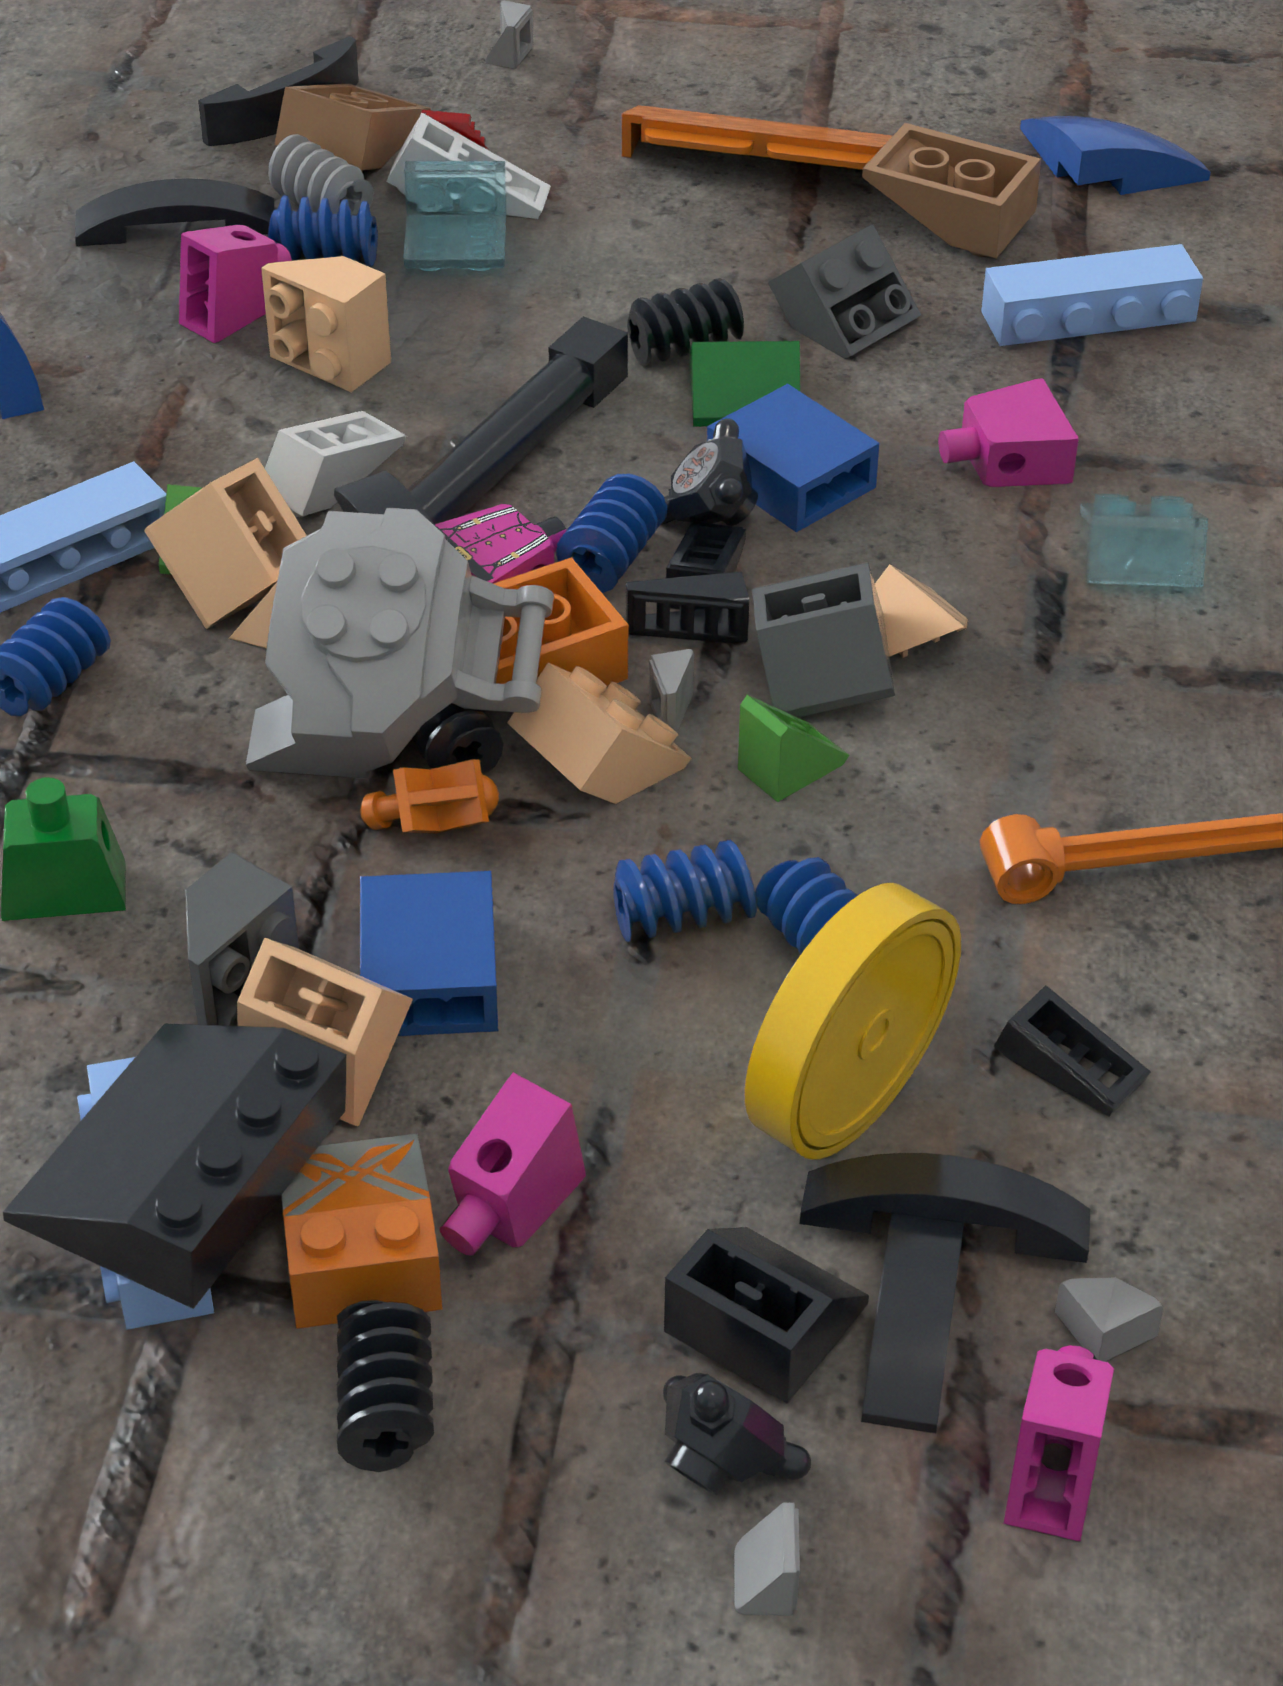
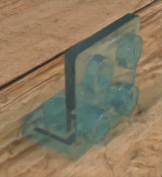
(455, 215)
(1145, 542)

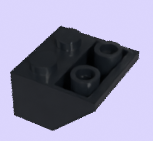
(758, 1308)

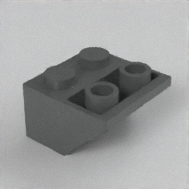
(846, 295)
(823, 641)
(226, 923)

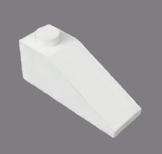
(436, 142)
(327, 454)

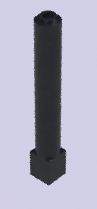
(580, 370)

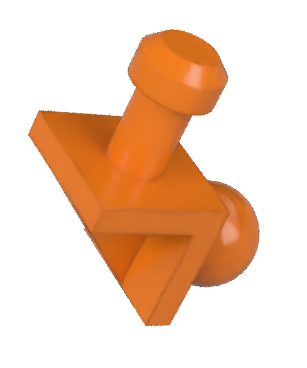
(433, 799)

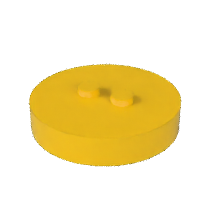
(852, 1020)

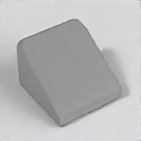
(671, 685)
(769, 1565)

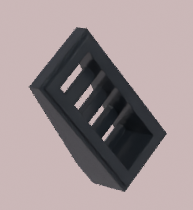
(707, 551)
(721, 620)
(1051, 1015)

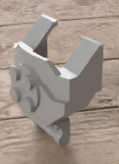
(378, 637)

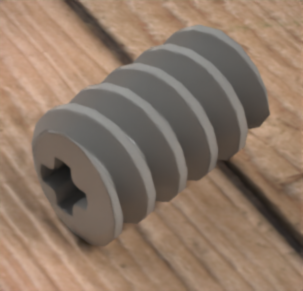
(307, 170)

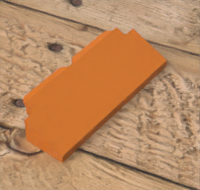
(748, 137)

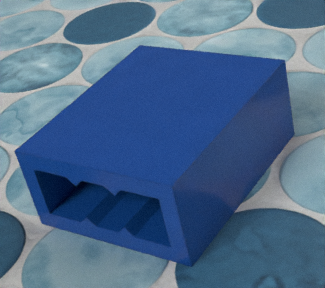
(803, 457)
(433, 944)

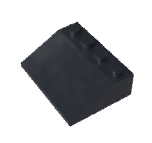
(186, 1153)

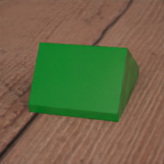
(738, 373)

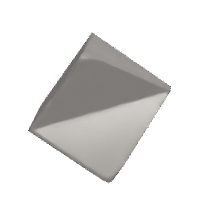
(515, 37)
(1107, 1315)

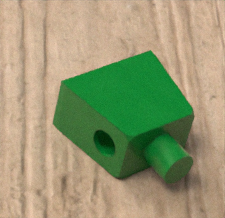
(59, 856)

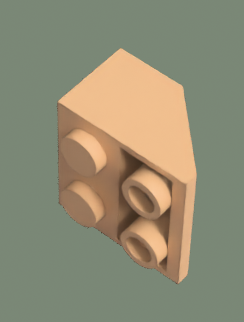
(328, 318)
(227, 542)
(598, 735)
(328, 1006)

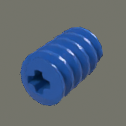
(325, 231)
(613, 528)
(49, 654)
(682, 887)
(801, 898)

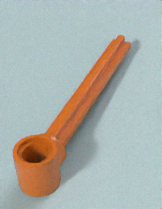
(1033, 859)

